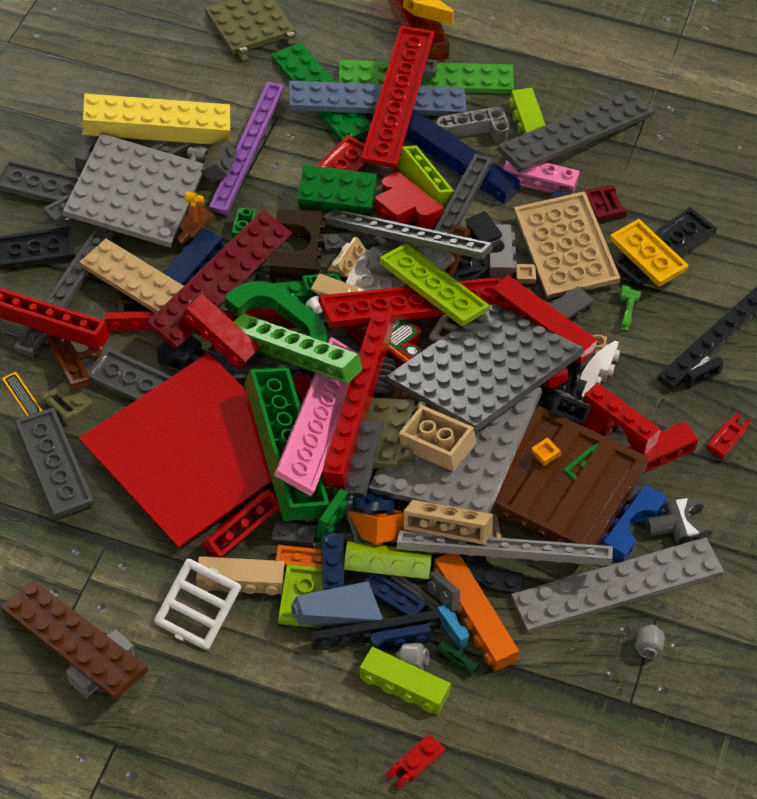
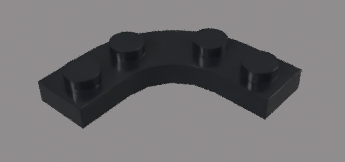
(492, 577)

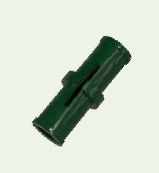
(467, 665)

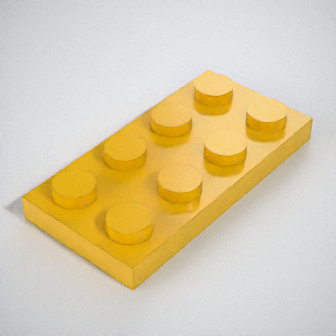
(649, 252)

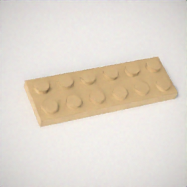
(130, 275)

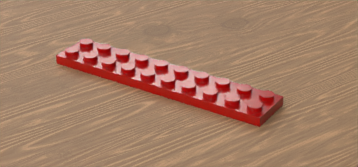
(398, 97)
(401, 302)

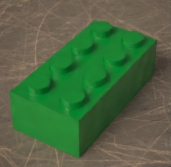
(337, 189)

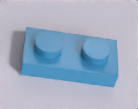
(456, 632)

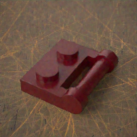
(601, 205)

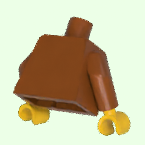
(197, 218)

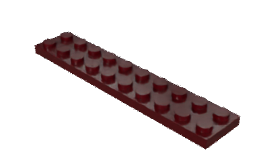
(220, 276)

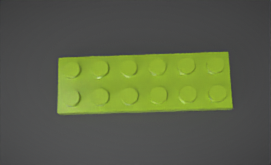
(434, 284)

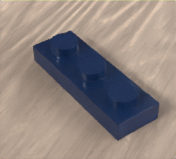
(332, 561)
(394, 595)

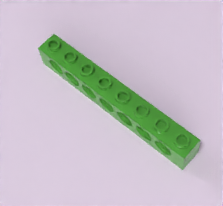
(301, 349)

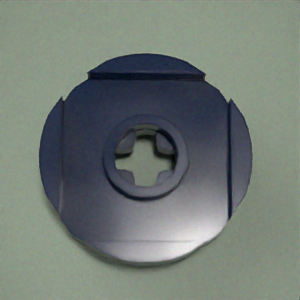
(373, 503)

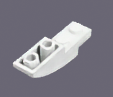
(599, 368)

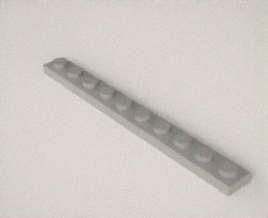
(508, 548)

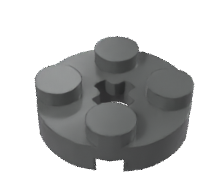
(374, 256)

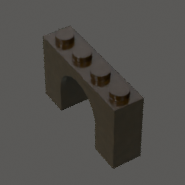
(305, 262)

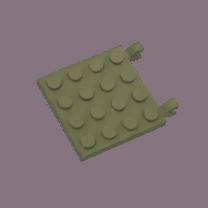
(250, 24)
(395, 415)

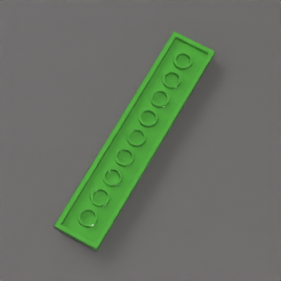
(470, 76)

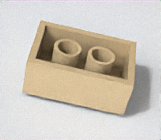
(437, 438)

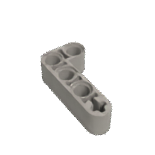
(477, 122)

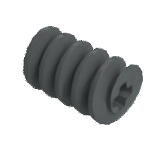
(384, 389)

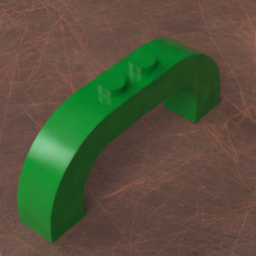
(273, 296)

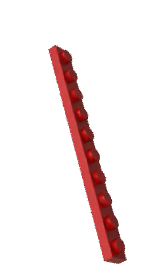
(137, 320)

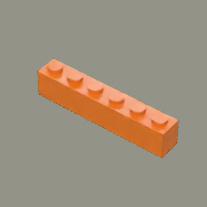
(478, 613)

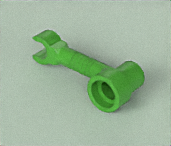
(630, 296)

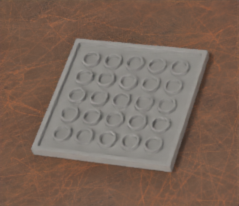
(134, 190)

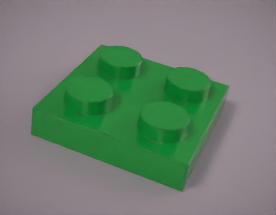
(333, 514)

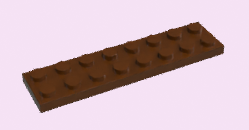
(75, 639)

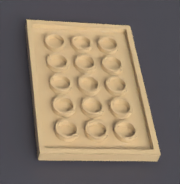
(566, 244)

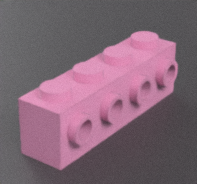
(547, 177)

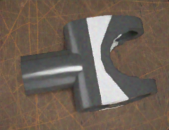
(679, 522)

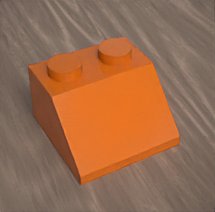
(379, 526)

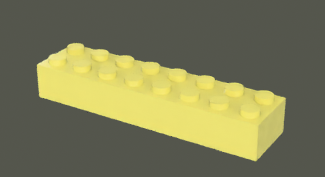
(156, 119)

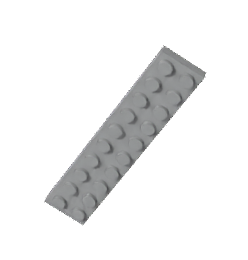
(616, 585)

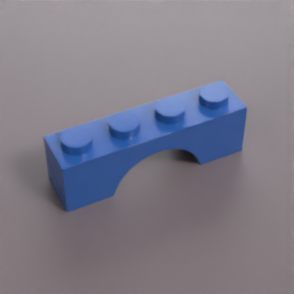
(645, 504)

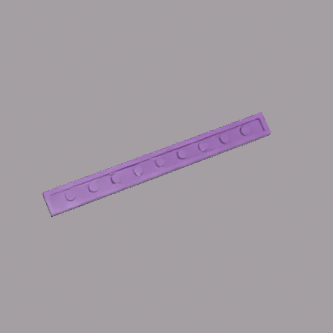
(247, 148)

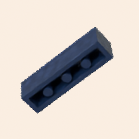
(194, 256)

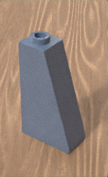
(337, 606)

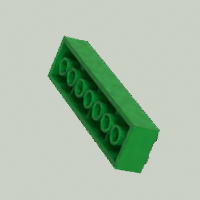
(275, 413)

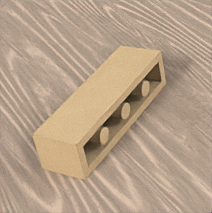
(251, 574)

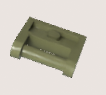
(72, 399)

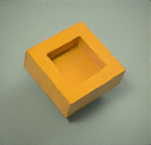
(545, 451)

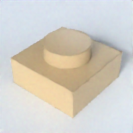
(526, 273)

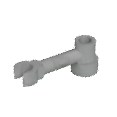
(197, 154)

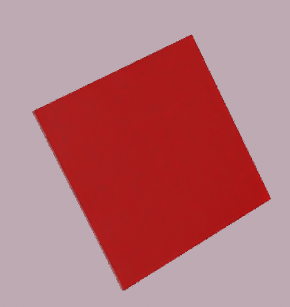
(185, 449)

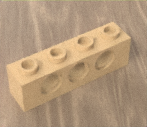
(448, 521)

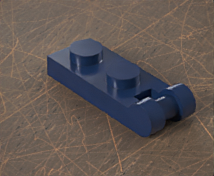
(398, 637)

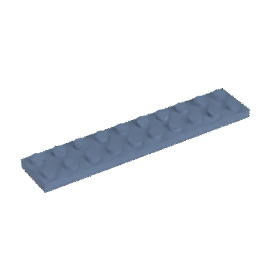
(364, 98)

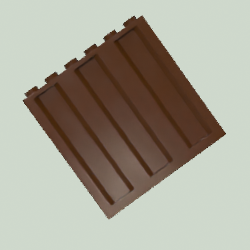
(553, 503)

